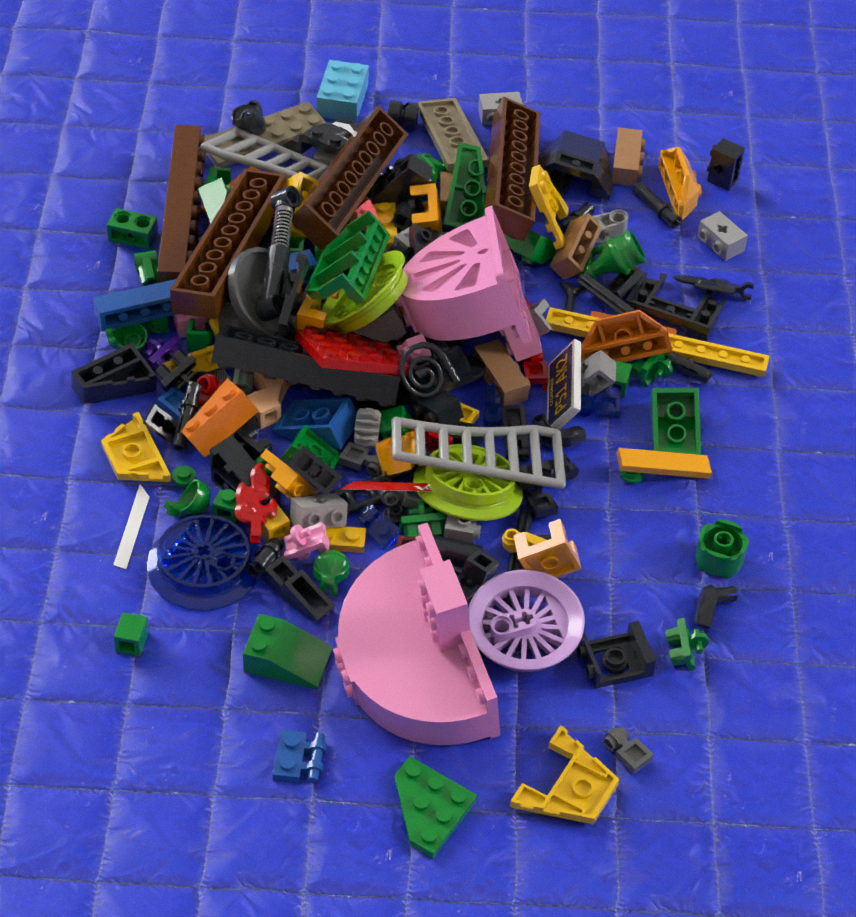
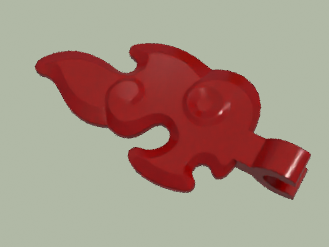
(248, 500)

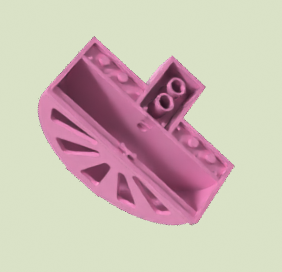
(469, 288)
(412, 649)

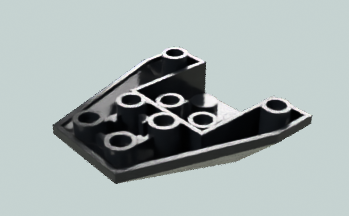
(581, 158)

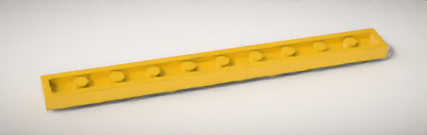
(688, 348)

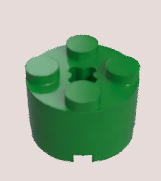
(721, 548)

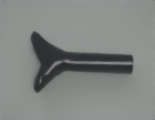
(571, 293)

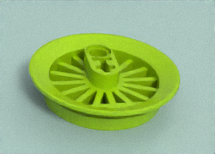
(385, 289)
(469, 494)

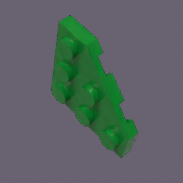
(430, 805)

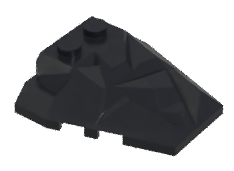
(326, 136)

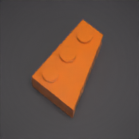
(219, 417)

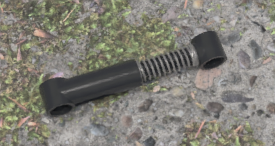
(278, 254)

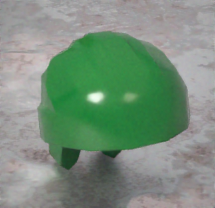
(128, 334)
(192, 501)
(330, 569)

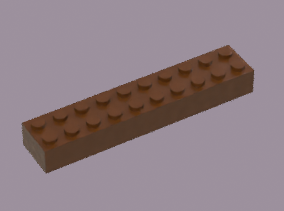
(511, 159)
(348, 178)
(182, 201)
(238, 226)

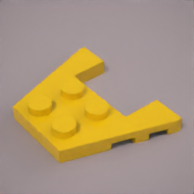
(549, 202)
(580, 789)

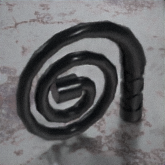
(422, 372)

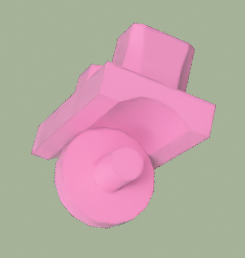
(303, 541)

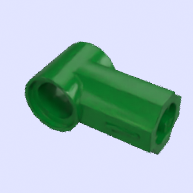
(146, 265)

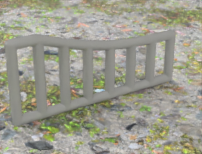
(251, 159)
(488, 433)

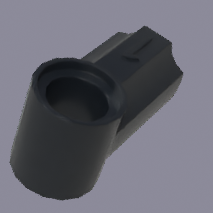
(404, 211)

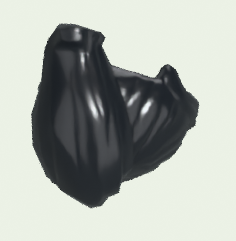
(249, 118)

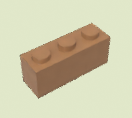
(628, 156)
(578, 244)
(503, 372)

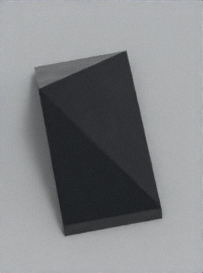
(161, 423)

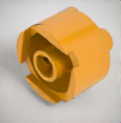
(384, 452)

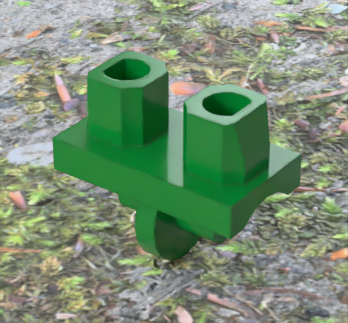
(653, 367)
(419, 516)
(682, 636)

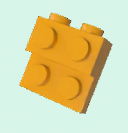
(287, 479)

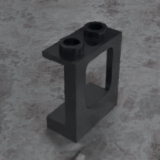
(636, 648)

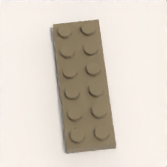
(448, 128)
(279, 129)

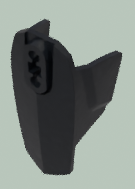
(467, 367)

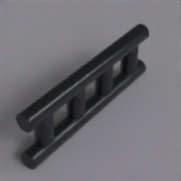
(375, 500)

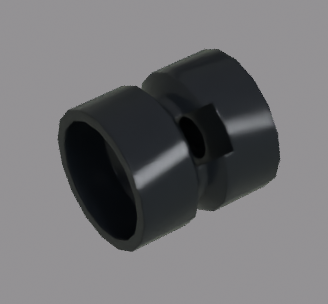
(404, 114)

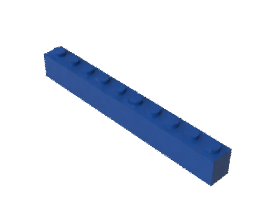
(154, 300)

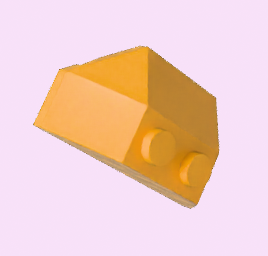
(679, 181)

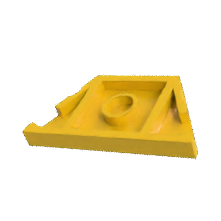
(135, 453)

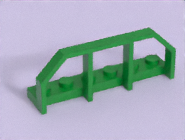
(340, 255)

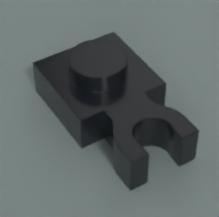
(540, 503)

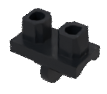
(184, 365)
(246, 438)

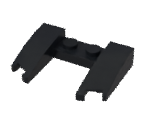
(698, 322)

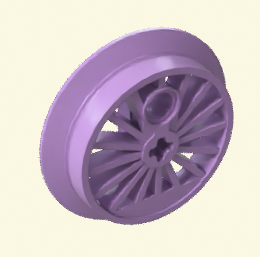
(526, 624)

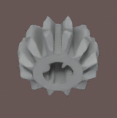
(367, 427)

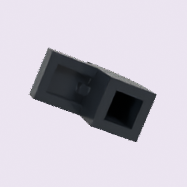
(475, 572)

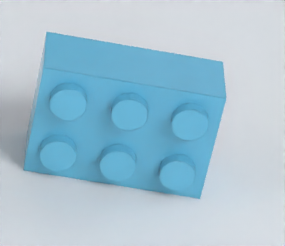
(342, 90)

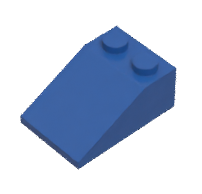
(329, 418)

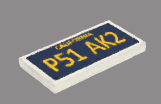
(564, 385)

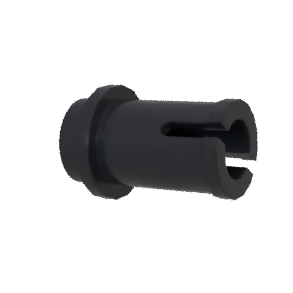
(269, 552)

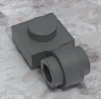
(357, 457)
(407, 498)
(632, 753)

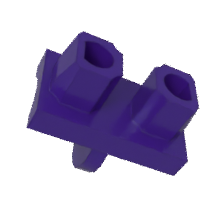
(160, 352)

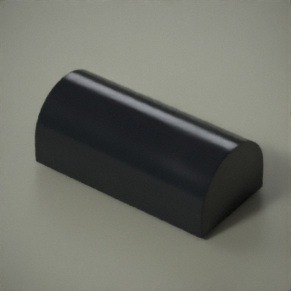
(455, 550)

